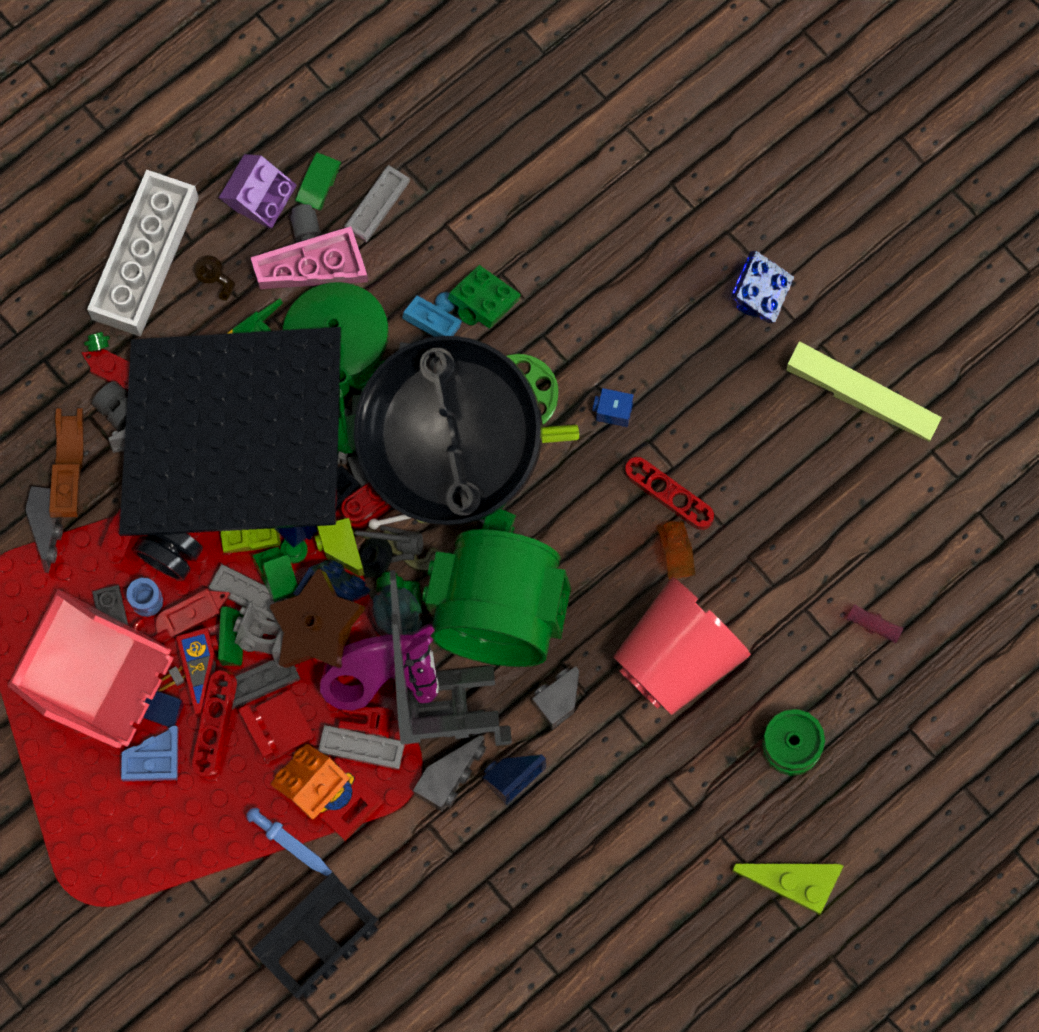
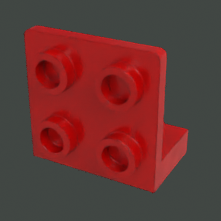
(277, 725)

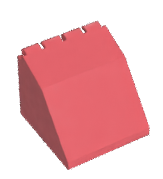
(90, 671)

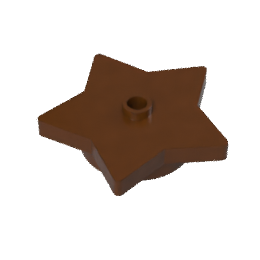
(315, 623)

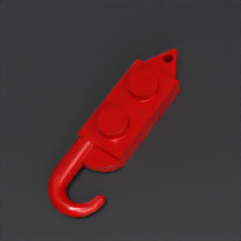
(108, 367)
(187, 614)

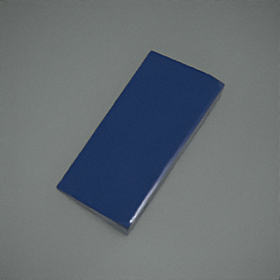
(163, 709)

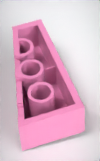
(312, 262)

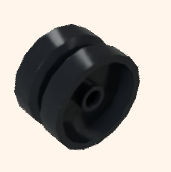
(168, 553)

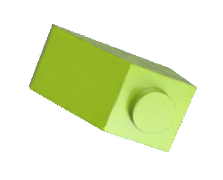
(340, 545)

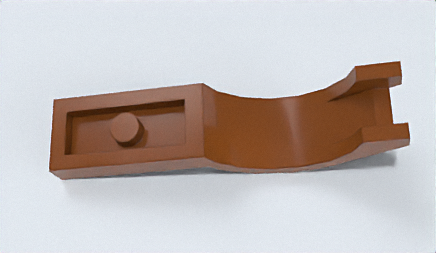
(68, 464)

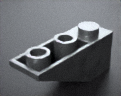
(43, 527)
(443, 777)

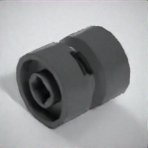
(112, 402)

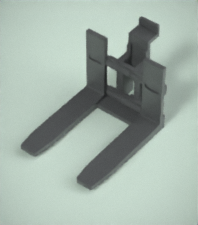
(442, 717)

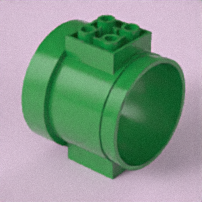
(497, 598)

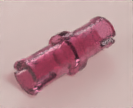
(875, 623)

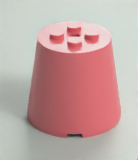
(678, 649)

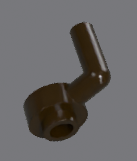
(210, 276)

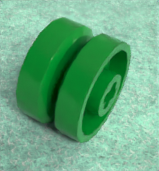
(790, 758)

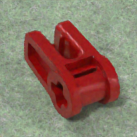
(376, 724)

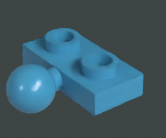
(431, 317)

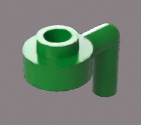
(413, 586)

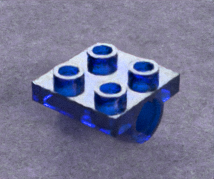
(761, 288)

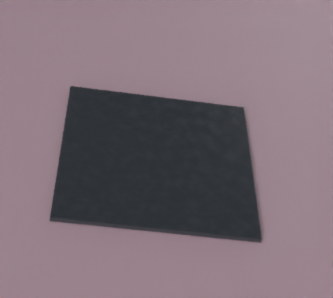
(232, 432)

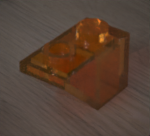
(676, 550)

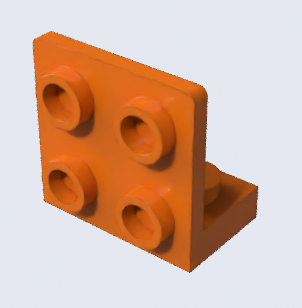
(310, 780)

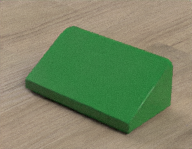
(229, 652)

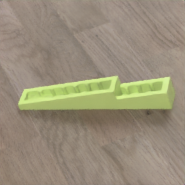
(862, 392)

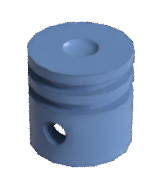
(144, 597)

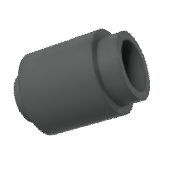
(304, 223)

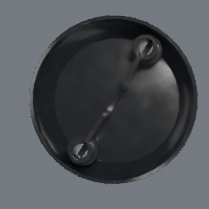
(448, 430)

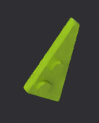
(800, 883)

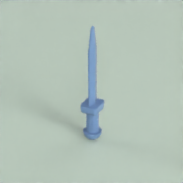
(275, 832)

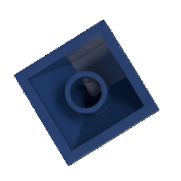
(513, 775)

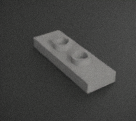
(377, 203)
(243, 591)
(361, 747)

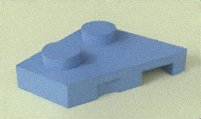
(153, 759)

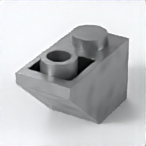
(559, 699)

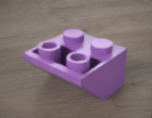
(258, 190)

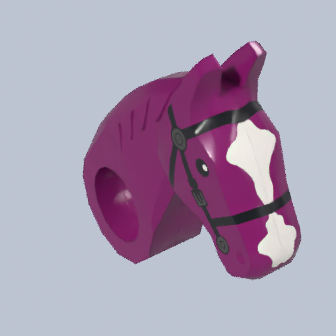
(374, 664)

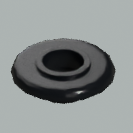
(382, 560)

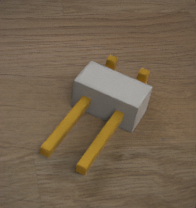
(178, 679)

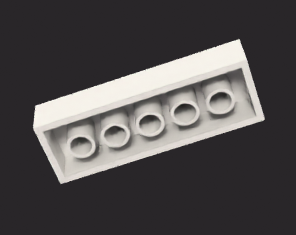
(143, 253)

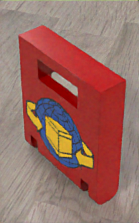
(345, 800)

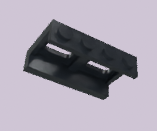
(304, 925)

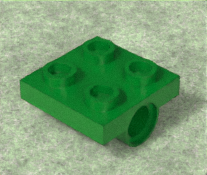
(483, 298)

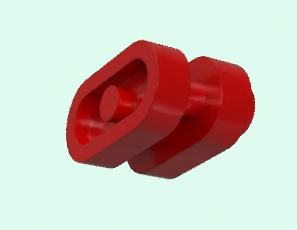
(363, 506)

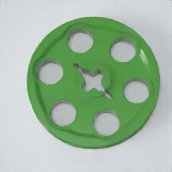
(538, 371)

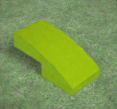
(249, 540)

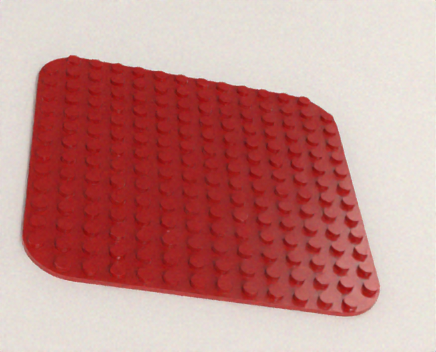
(141, 837)

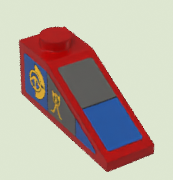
(199, 663)

